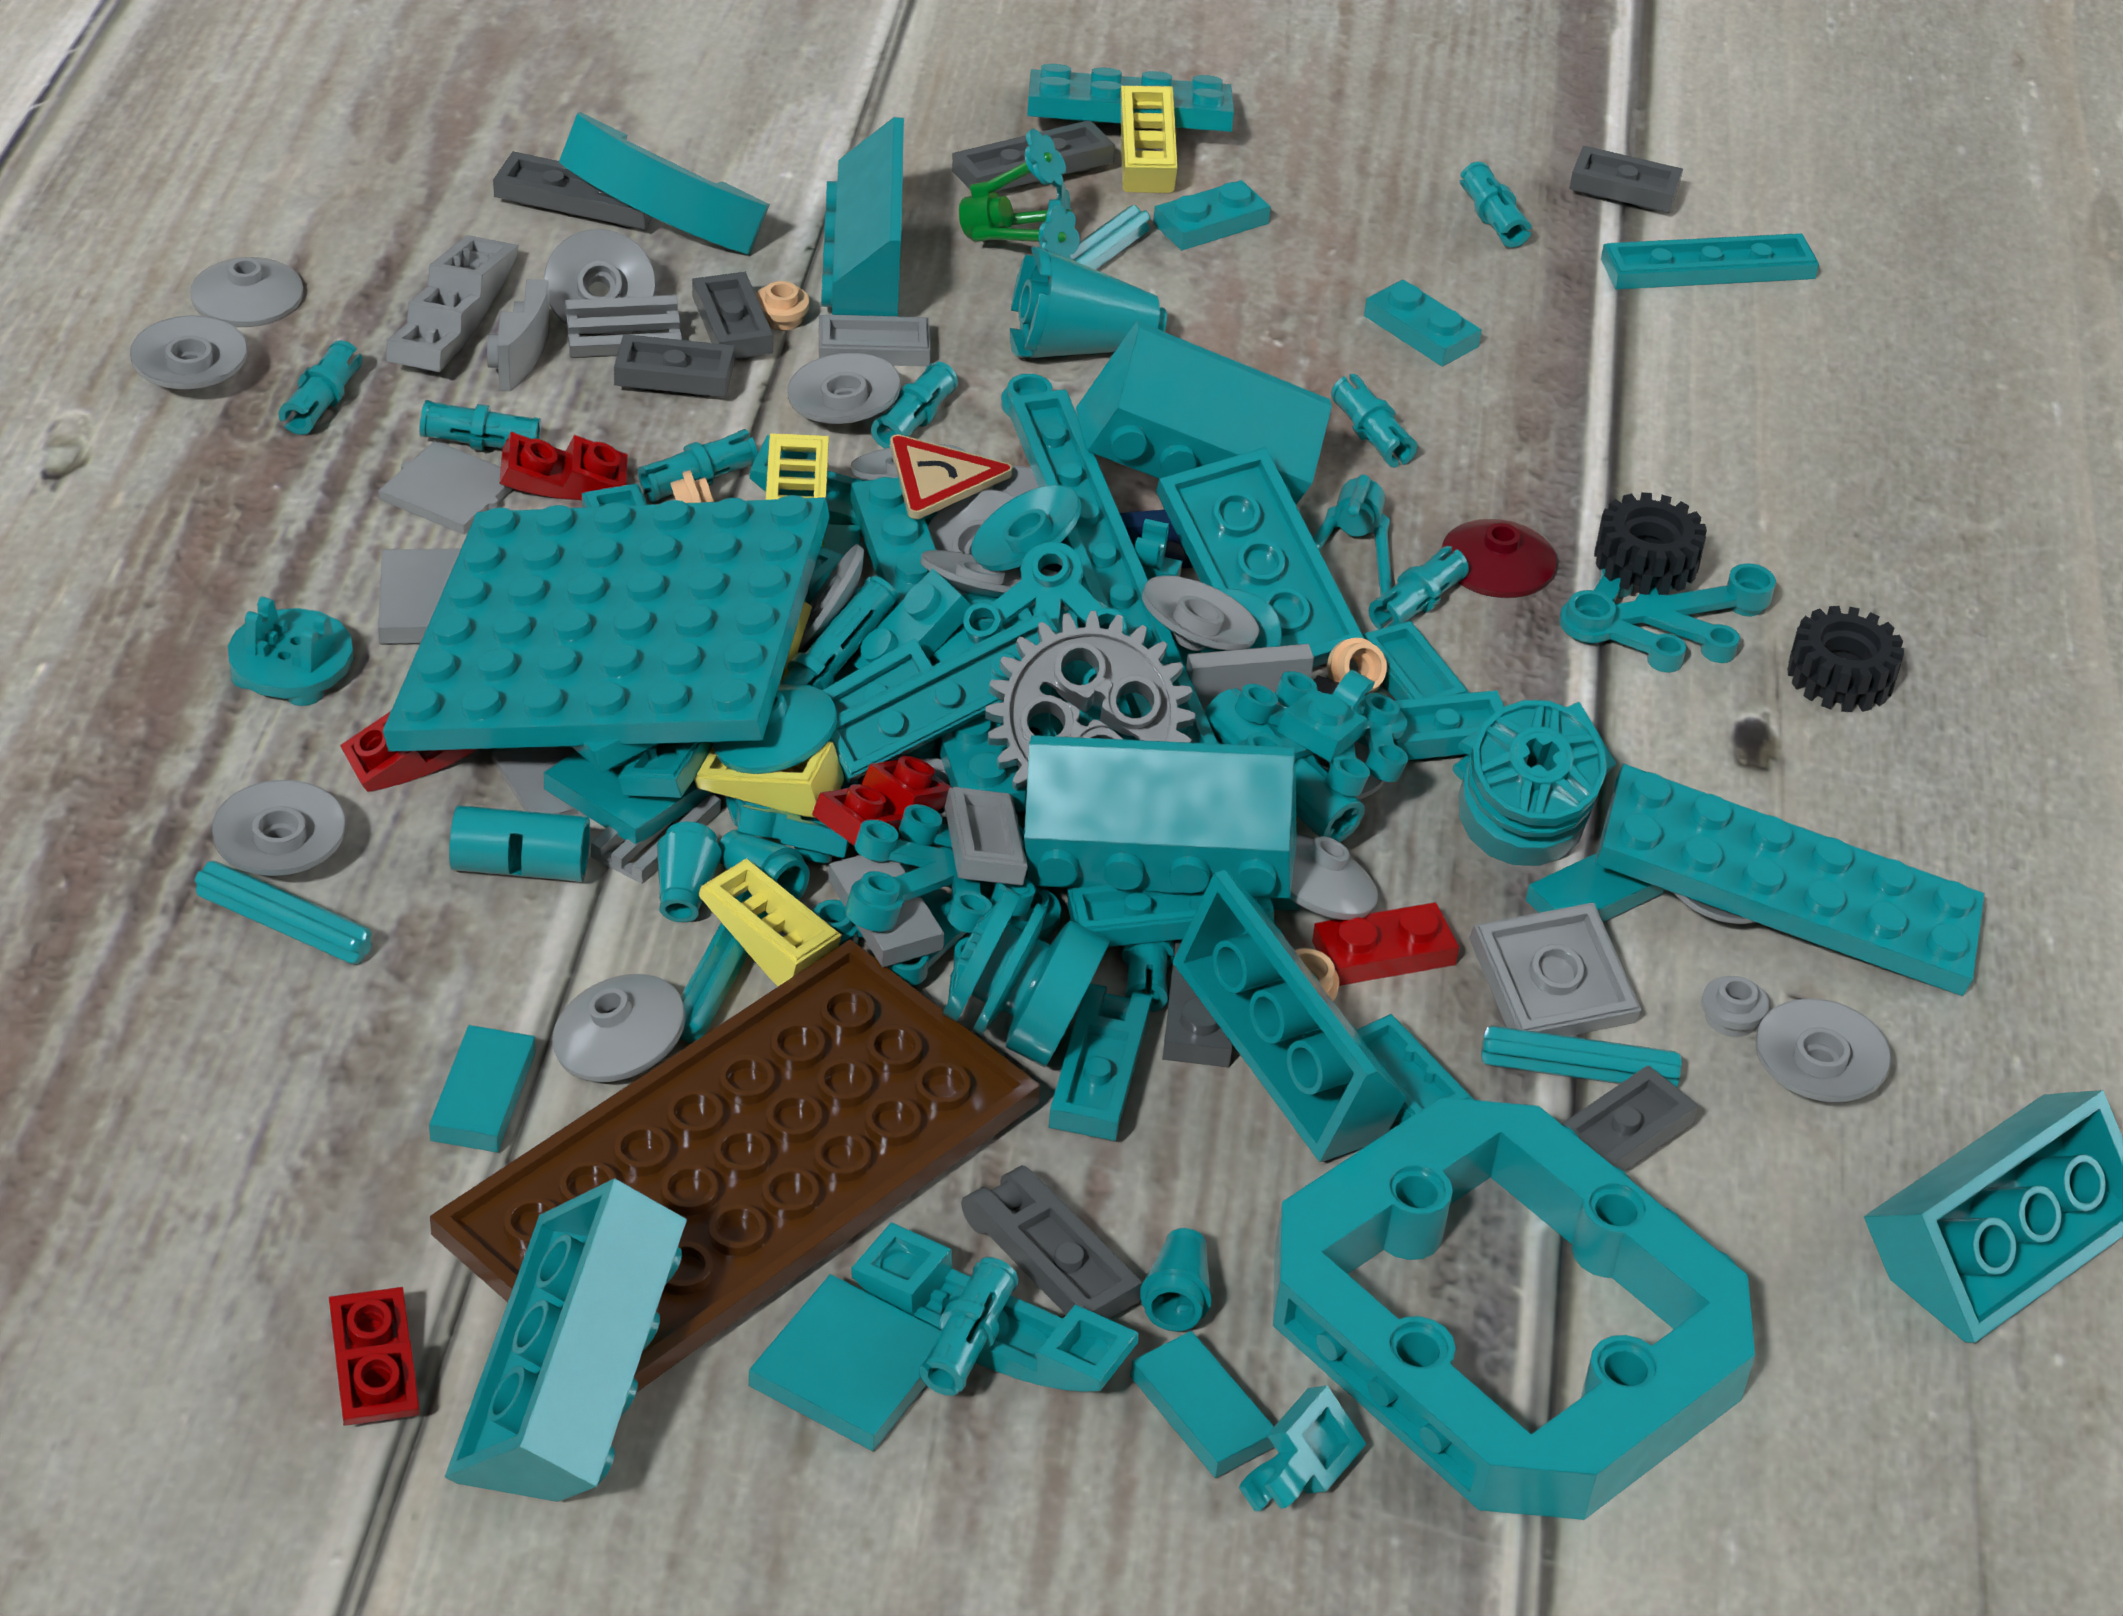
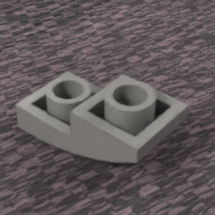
(521, 336)

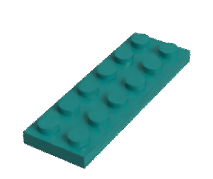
(1792, 879)

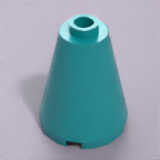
(1075, 308)

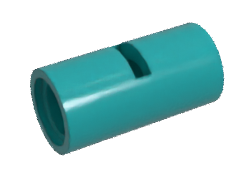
(519, 843)

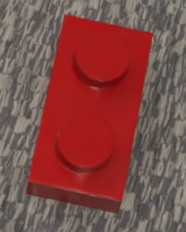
(1387, 943)

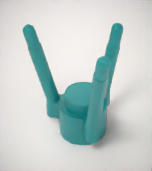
(1359, 513)

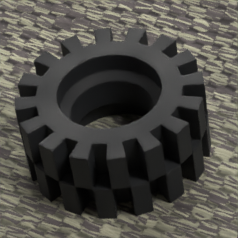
(1650, 543)
(1869, 664)

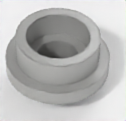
(1734, 1005)

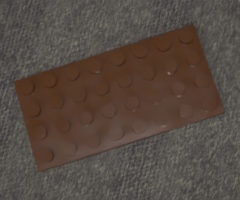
(766, 1139)

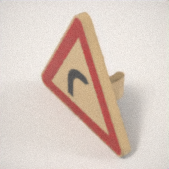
(940, 475)

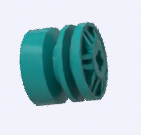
(1531, 782)
(1025, 977)

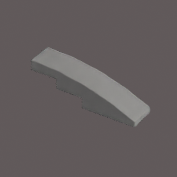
(453, 304)

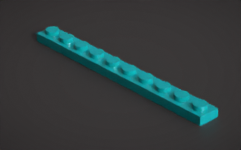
(1110, 564)

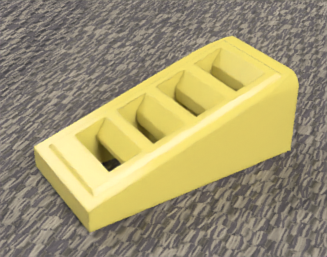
(1143, 169)
(797, 443)
(787, 790)
(779, 957)

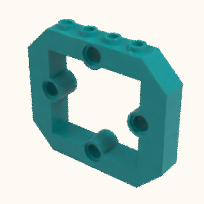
(1635, 1396)

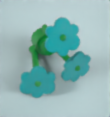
(989, 215)

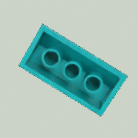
(865, 227)
(1181, 407)
(1160, 815)
(1285, 1024)
(2007, 1213)
(569, 1346)

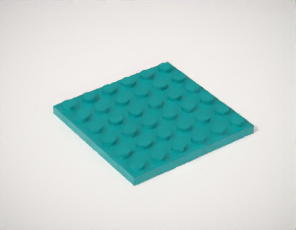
(612, 626)

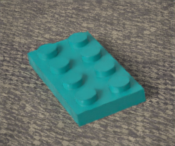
(1096, 96)
(1253, 539)

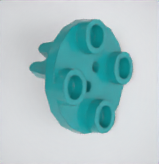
(289, 653)

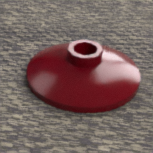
(1503, 557)

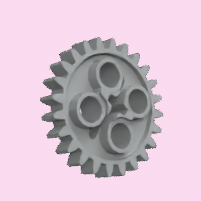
(1121, 669)

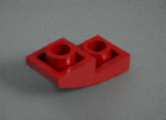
(556, 473)
(383, 768)
(882, 796)
(373, 1356)

